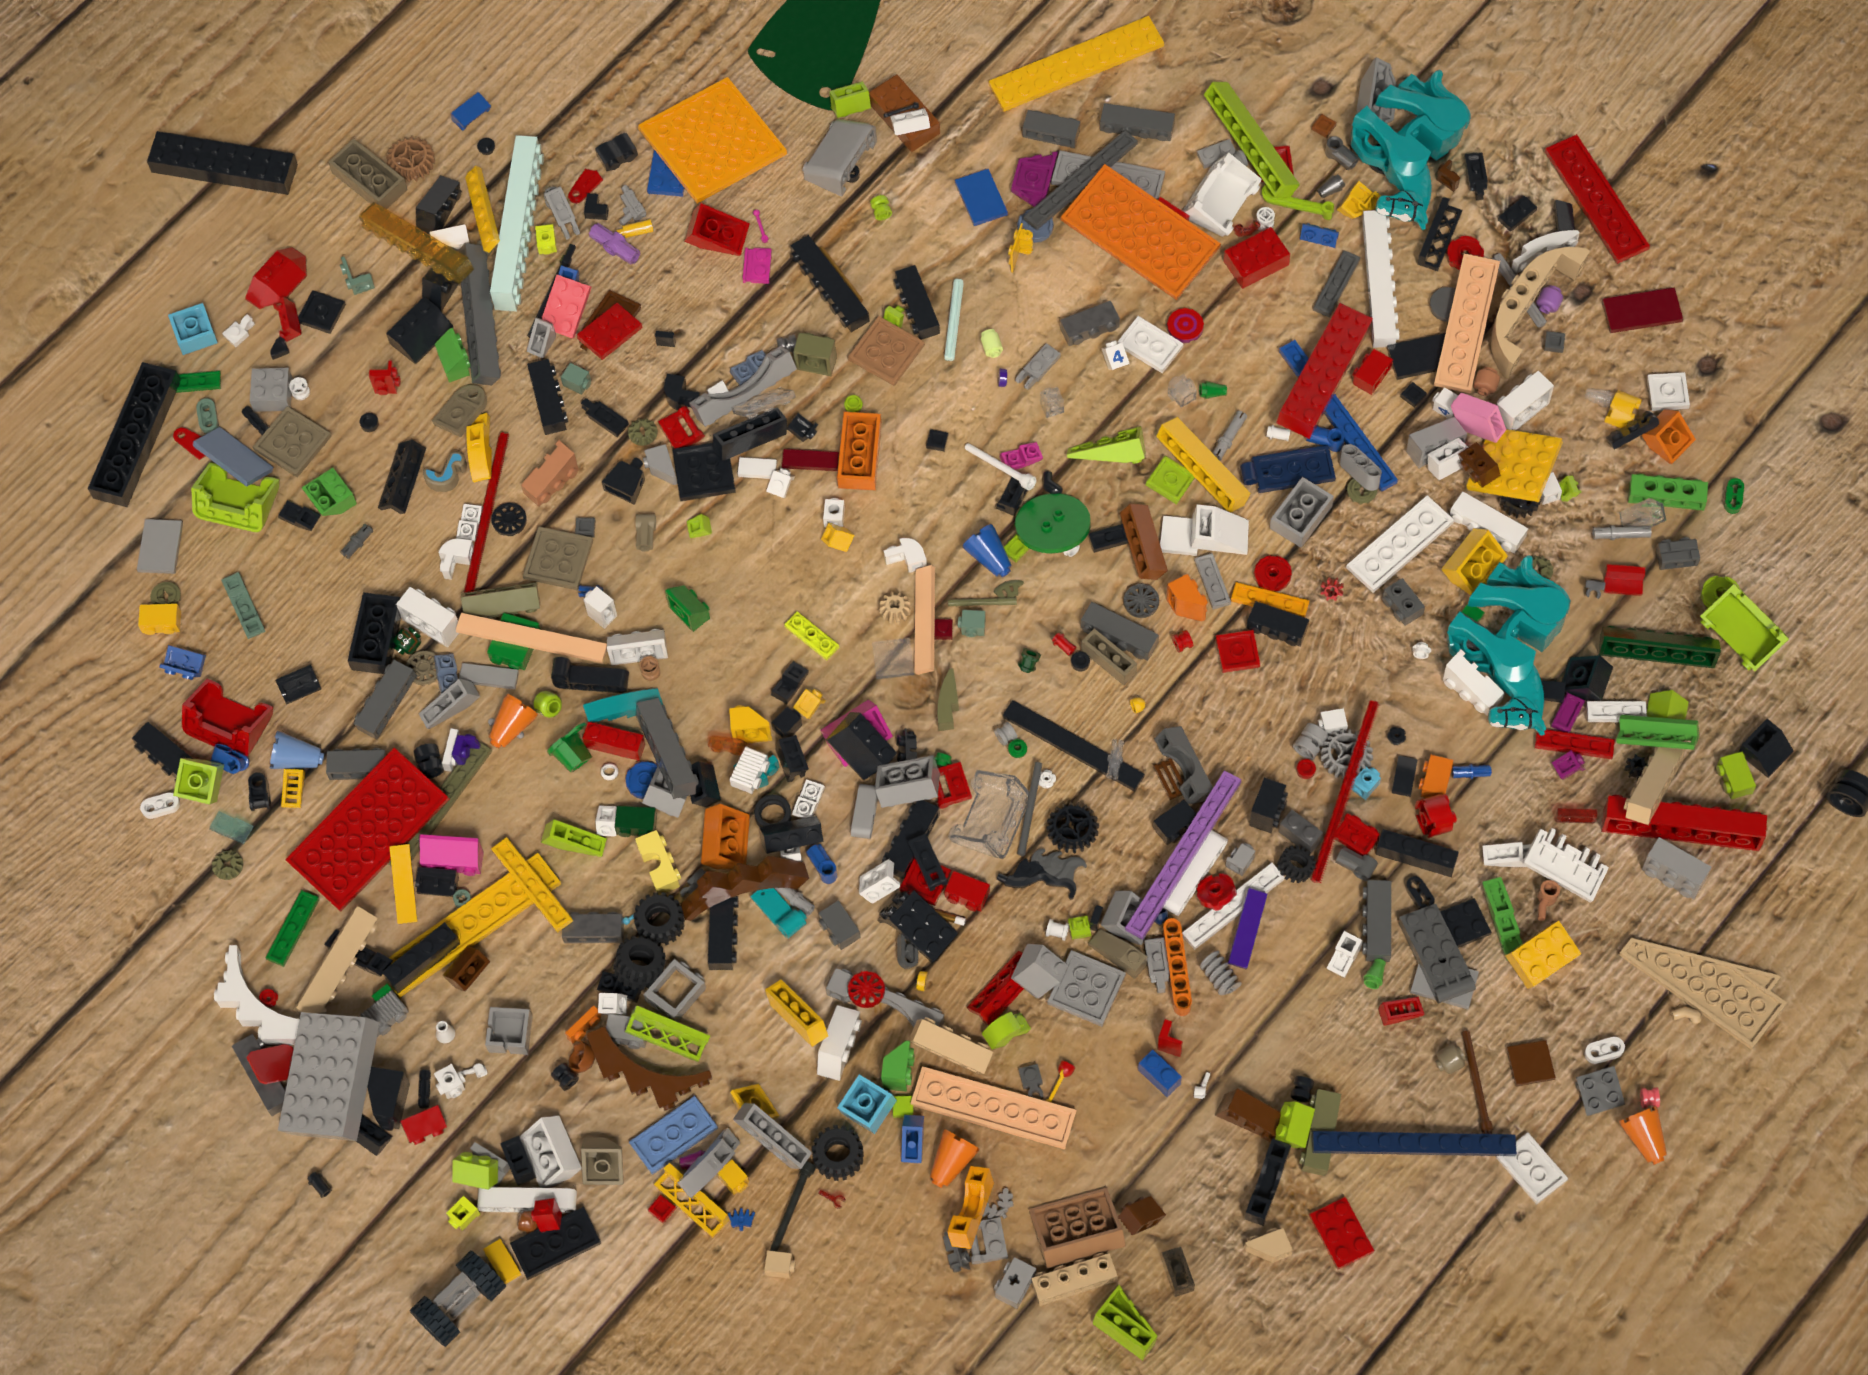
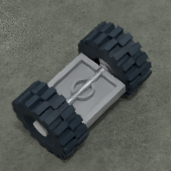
(456, 1297)

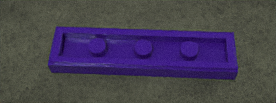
(1247, 928)

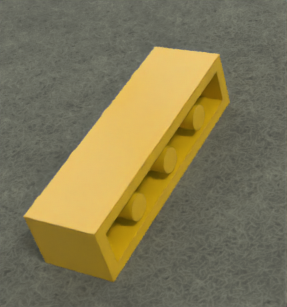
(796, 1013)

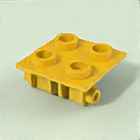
(1022, 244)

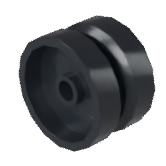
(1849, 793)

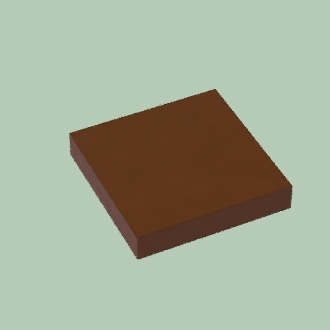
(1531, 1063)

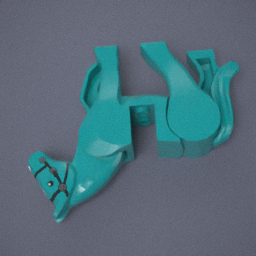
(1406, 153)
(1537, 620)

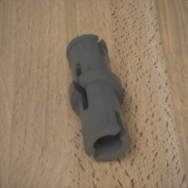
(356, 541)

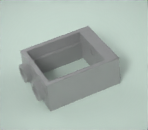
(661, 1005)

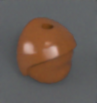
(526, 1223)

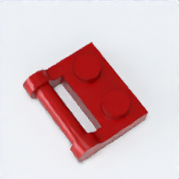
(675, 432)
(956, 784)

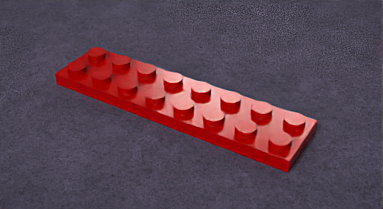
(1597, 199)

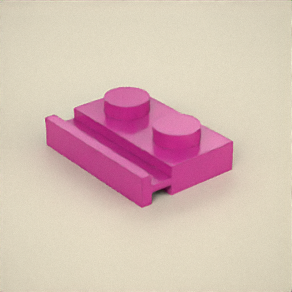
(757, 265)

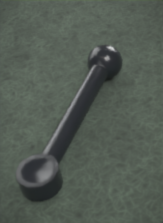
(915, 105)

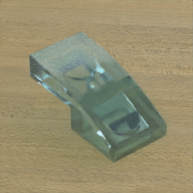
(231, 828)

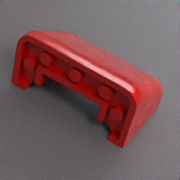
(222, 721)

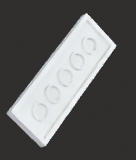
(1400, 544)

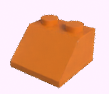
(1670, 436)

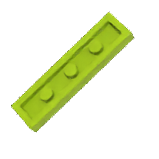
(668, 1026)

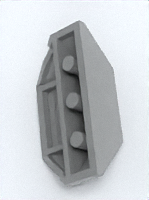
(1374, 82)

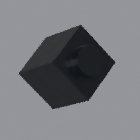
(787, 723)

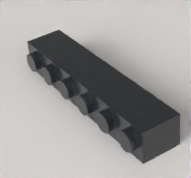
(829, 283)

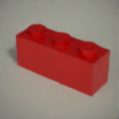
(613, 741)

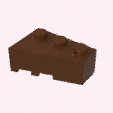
(1249, 1114)

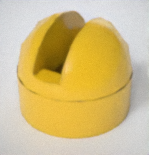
(1137, 704)

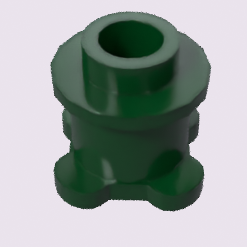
(1028, 660)

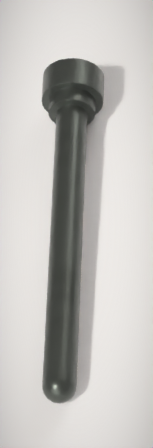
(806, 1171)

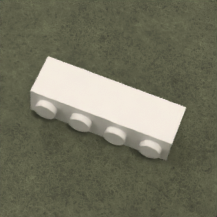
(1479, 515)

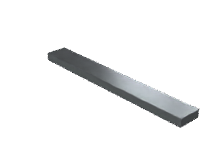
(1079, 180)

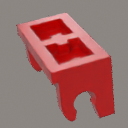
(288, 319)

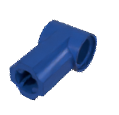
(1325, 437)
(822, 863)

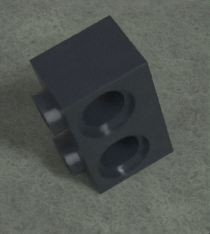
(518, 1160)

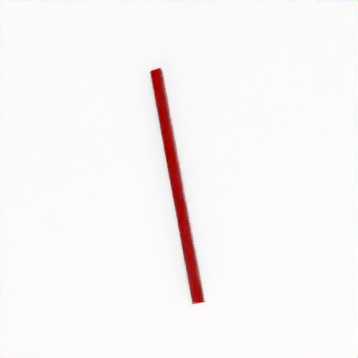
(486, 512)
(1344, 792)

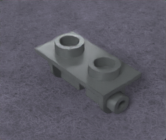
(959, 1258)

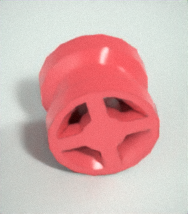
(1650, 1097)

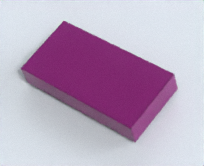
(1567, 713)

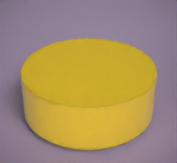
(921, 981)

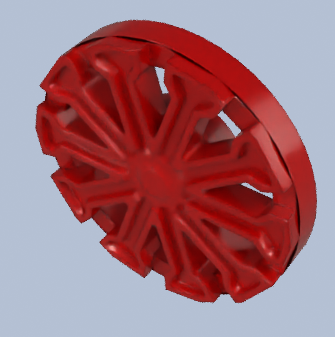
(866, 989)

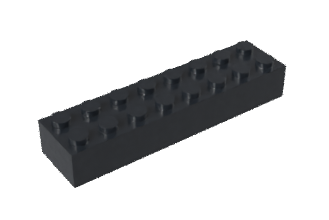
(222, 163)
(134, 434)

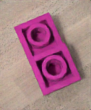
(1024, 456)

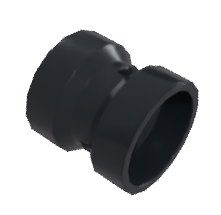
(564, 1076)
(1302, 1089)

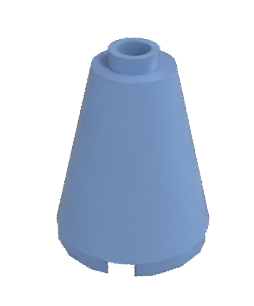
(294, 753)

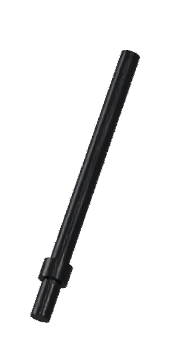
(564, 261)

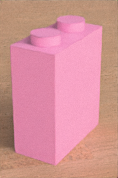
(1478, 417)

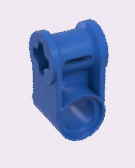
(232, 760)

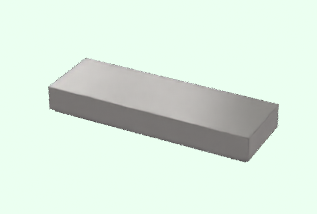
(1212, 581)
(489, 676)

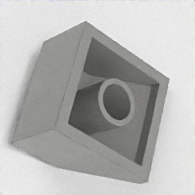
(659, 796)
(1119, 914)
(1038, 970)

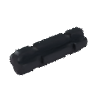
(254, 419)
(424, 1088)

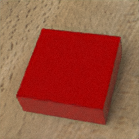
(661, 1209)

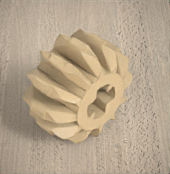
(900, 609)

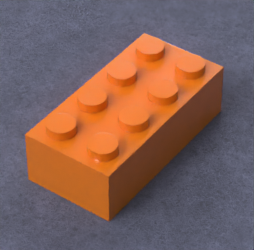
(859, 451)

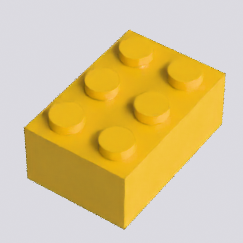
(1543, 954)

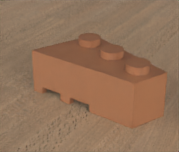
(551, 476)

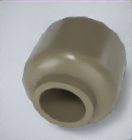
(1450, 1059)

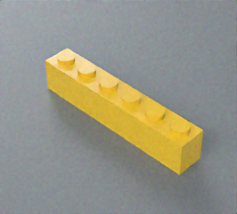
(1203, 465)

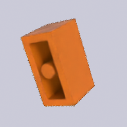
(1437, 776)

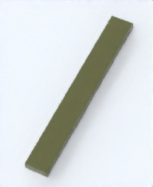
(452, 787)

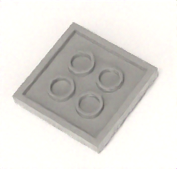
(1087, 988)

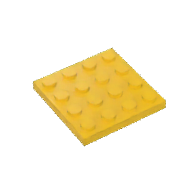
(1523, 463)

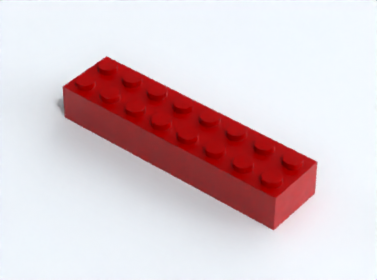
(1324, 371)
(1690, 824)

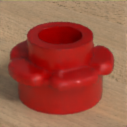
(268, 993)

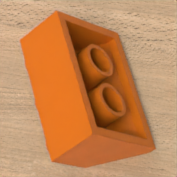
(724, 837)

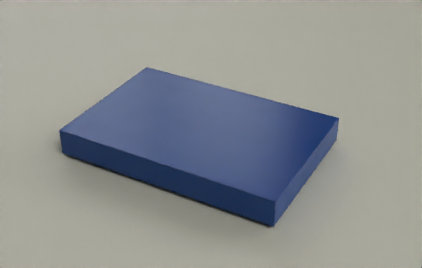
(981, 197)

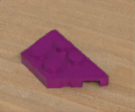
(1034, 177)

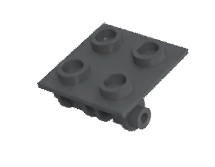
(1600, 1090)

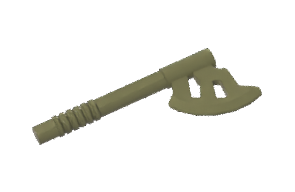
(1001, 600)

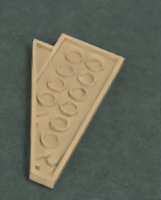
(1723, 992)

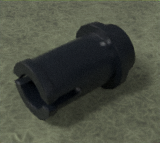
(319, 1184)

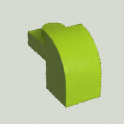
(1004, 1029)

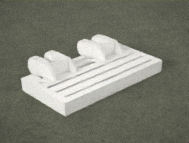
(1565, 866)

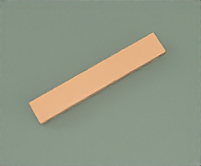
(924, 619)

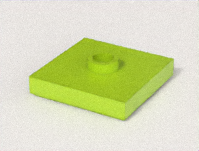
(1170, 480)

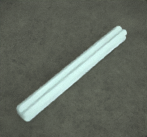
(953, 320)

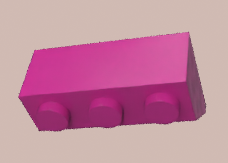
(871, 713)
(451, 853)

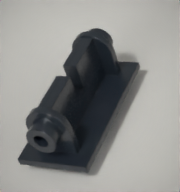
(905, 742)

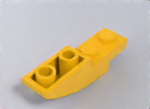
(478, 448)

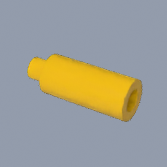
(636, 229)

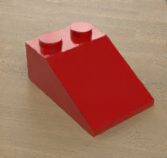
(716, 231)

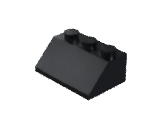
(418, 330)
(860, 745)

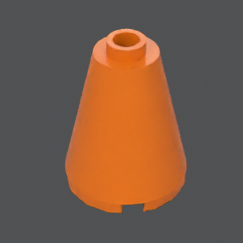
(510, 721)
(1646, 1134)
(951, 1158)

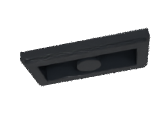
(1563, 216)
(372, 1136)

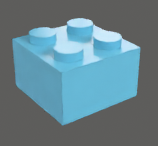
(192, 329)
(866, 1104)

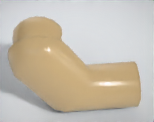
(1688, 1012)

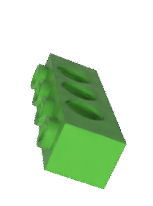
(1676, 499)

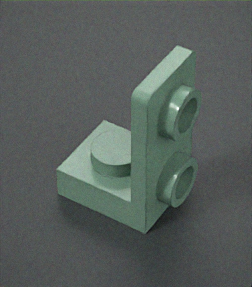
(359, 284)

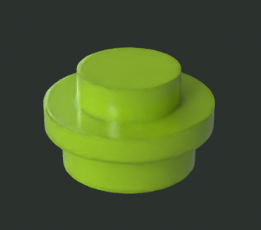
(853, 403)

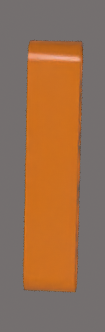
(1181, 975)

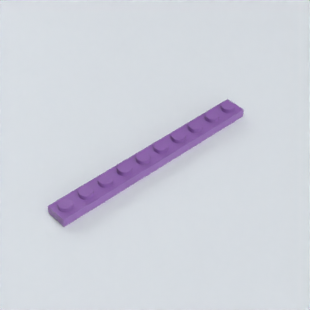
(1183, 855)

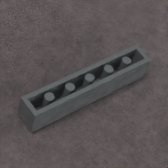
(666, 748)

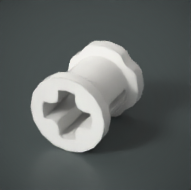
(1057, 929)

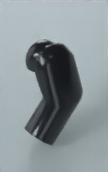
(1050, 486)

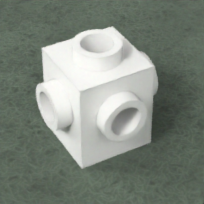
(450, 1082)

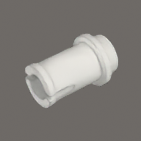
(1278, 433)

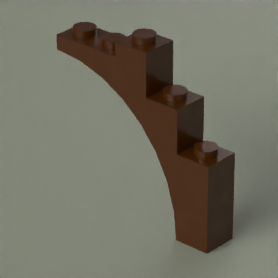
(741, 879)
(664, 1087)

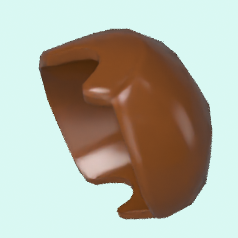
(581, 1058)

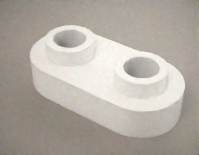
(160, 804)
(1603, 1050)

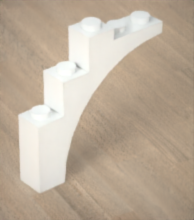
(234, 993)

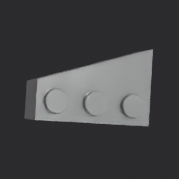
(1432, 438)

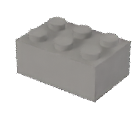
(1301, 512)
(907, 781)
(1676, 868)

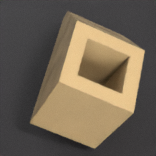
(1271, 1246)

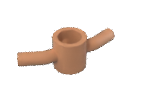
(1545, 899)

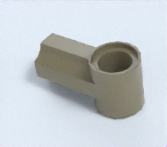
(645, 531)

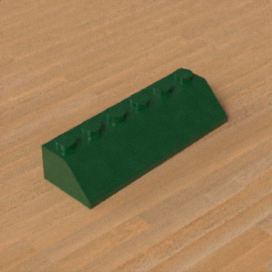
(1659, 647)

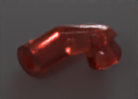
(1247, 231)

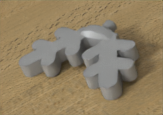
(1004, 1205)

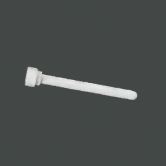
(1026, 480)

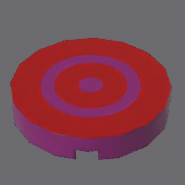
(1185, 325)

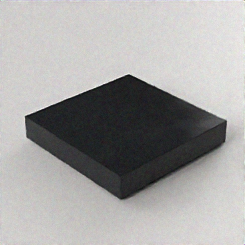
(321, 312)

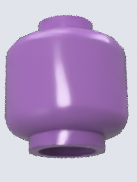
(1549, 299)

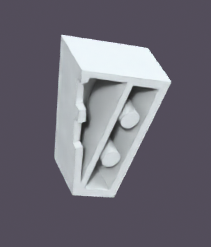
(1471, 684)

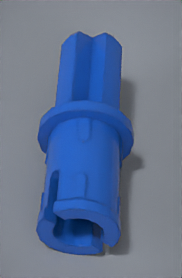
(1471, 771)

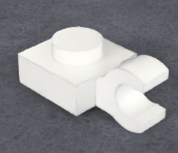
(238, 332)

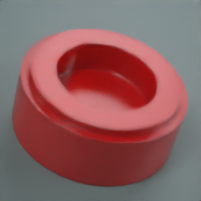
(1306, 769)

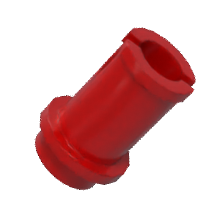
(1060, 641)

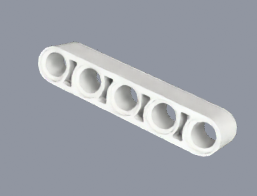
(1196, 872)
(523, 1199)

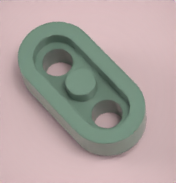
(207, 417)

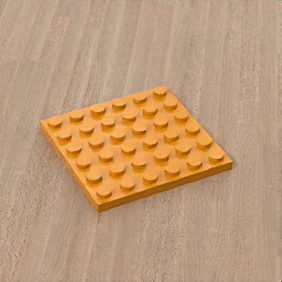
(712, 140)

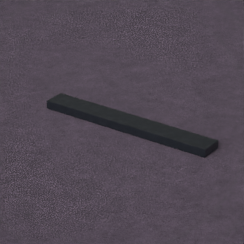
(1070, 744)

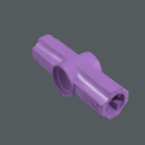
(614, 243)

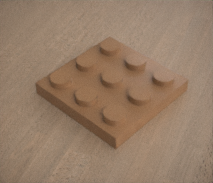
(886, 351)

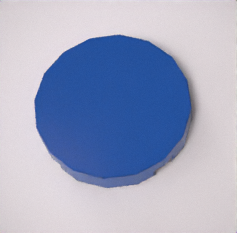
(639, 778)

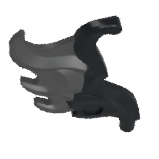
(1046, 869)

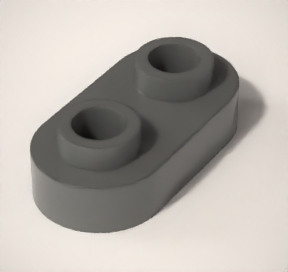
(907, 951)

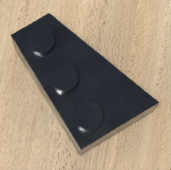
(437, 204)
(437, 288)

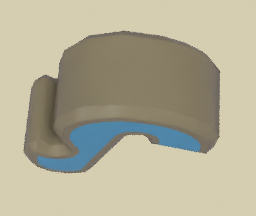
(448, 478)

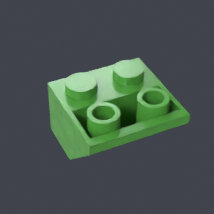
(453, 356)
(329, 494)
(896, 1068)

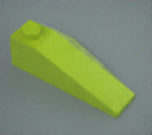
(1123, 448)

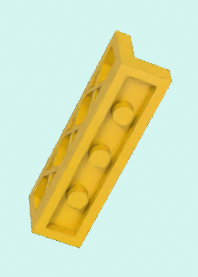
(700, 1198)

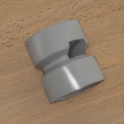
(1310, 741)

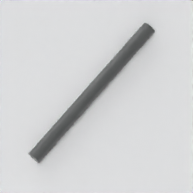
(1029, 809)

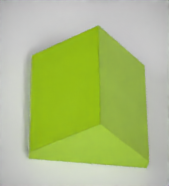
(1667, 705)

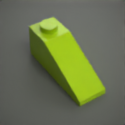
(572, 839)

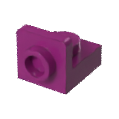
(1569, 764)

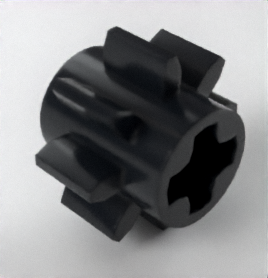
(1632, 763)

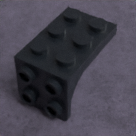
(918, 923)

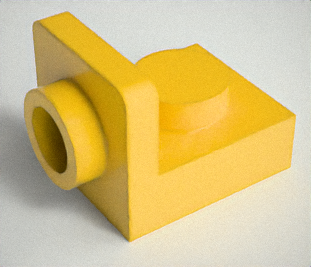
(809, 702)

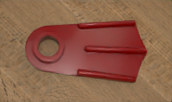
(585, 184)
(187, 441)

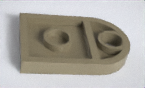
(461, 410)

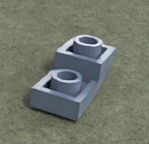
(747, 369)
(445, 671)

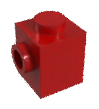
(547, 1215)

